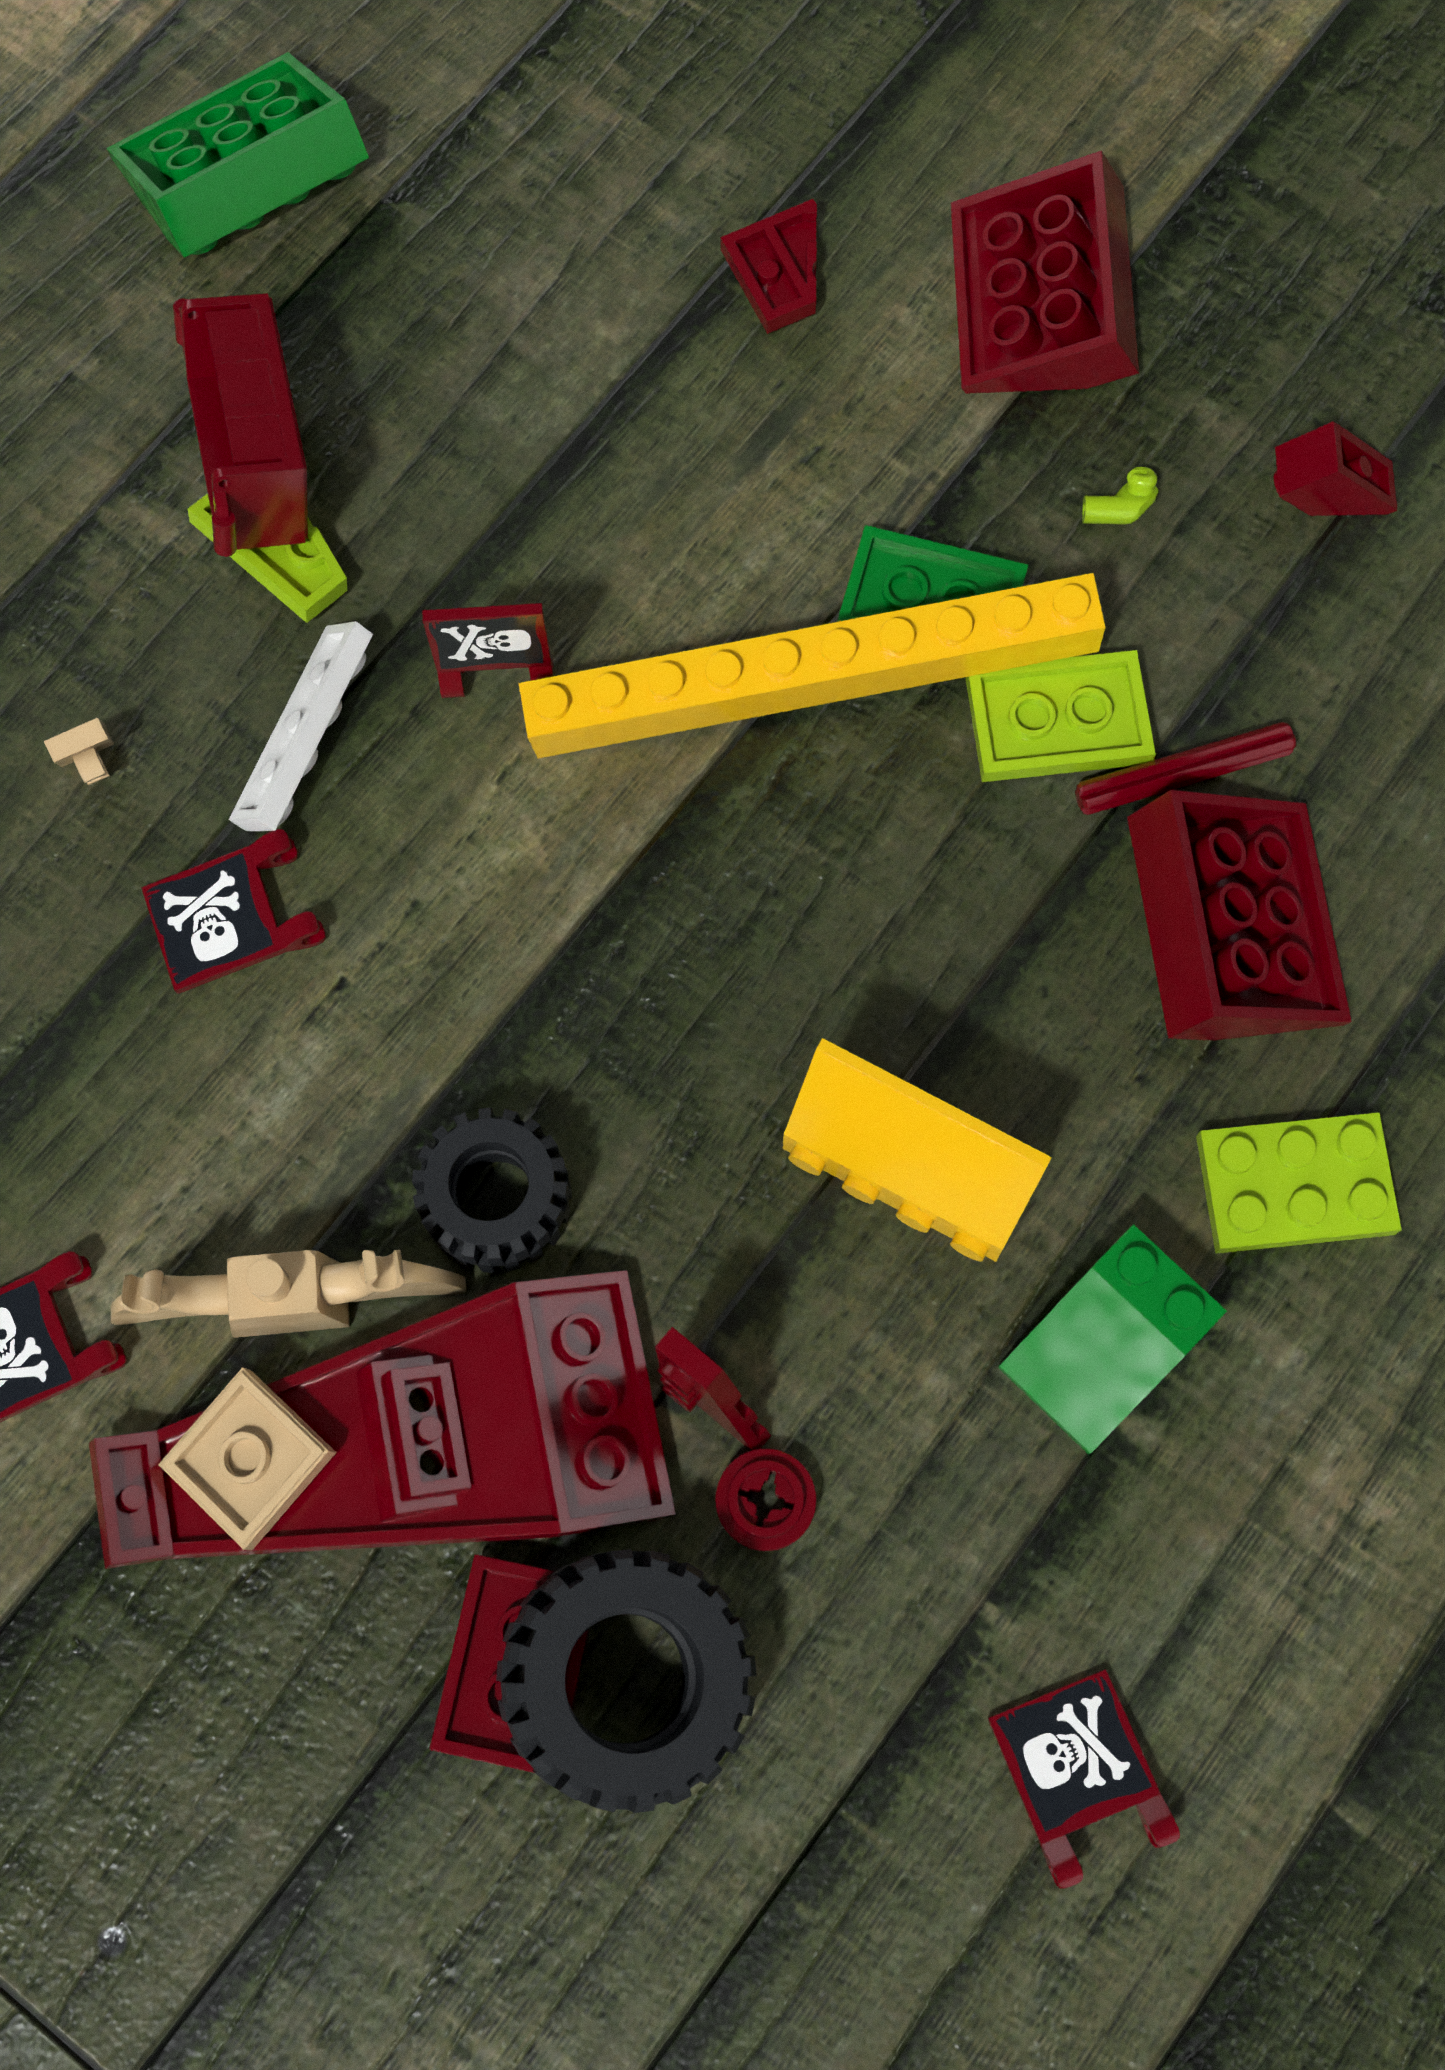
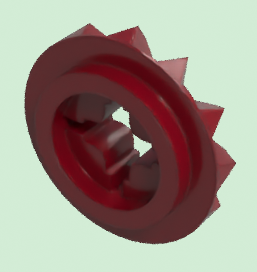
(792, 1485)

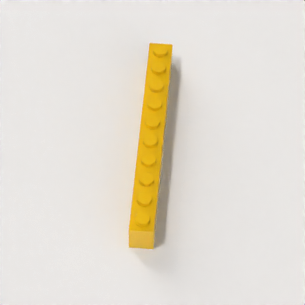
(813, 666)

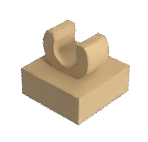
(82, 748)

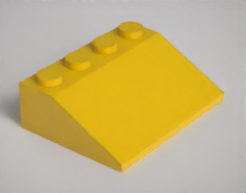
(911, 1152)

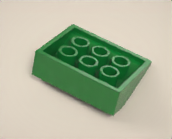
(240, 153)

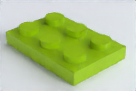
(1061, 717)
(1298, 1183)

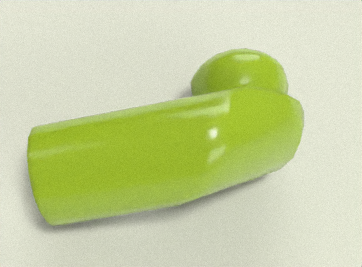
(1127, 503)

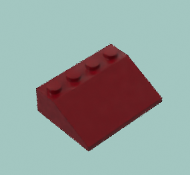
(1045, 281)
(1236, 916)

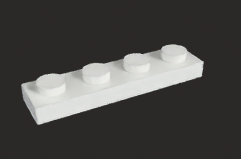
(294, 741)

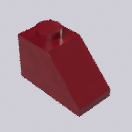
(1334, 474)

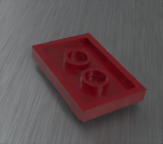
(469, 1709)

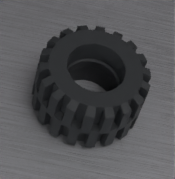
(484, 1142)

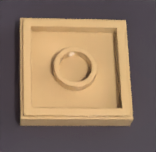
(247, 1459)

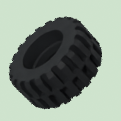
(711, 1698)

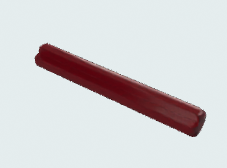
(1185, 768)

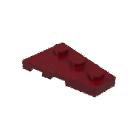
(697, 1380)

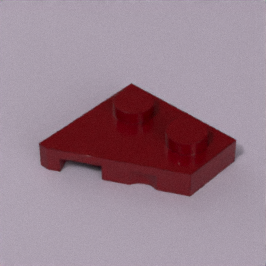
(777, 264)

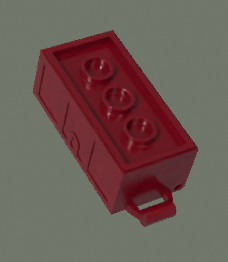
(244, 421)

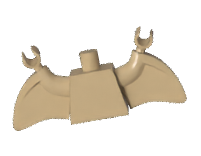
(280, 1291)

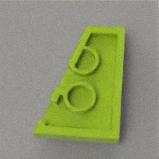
(298, 574)

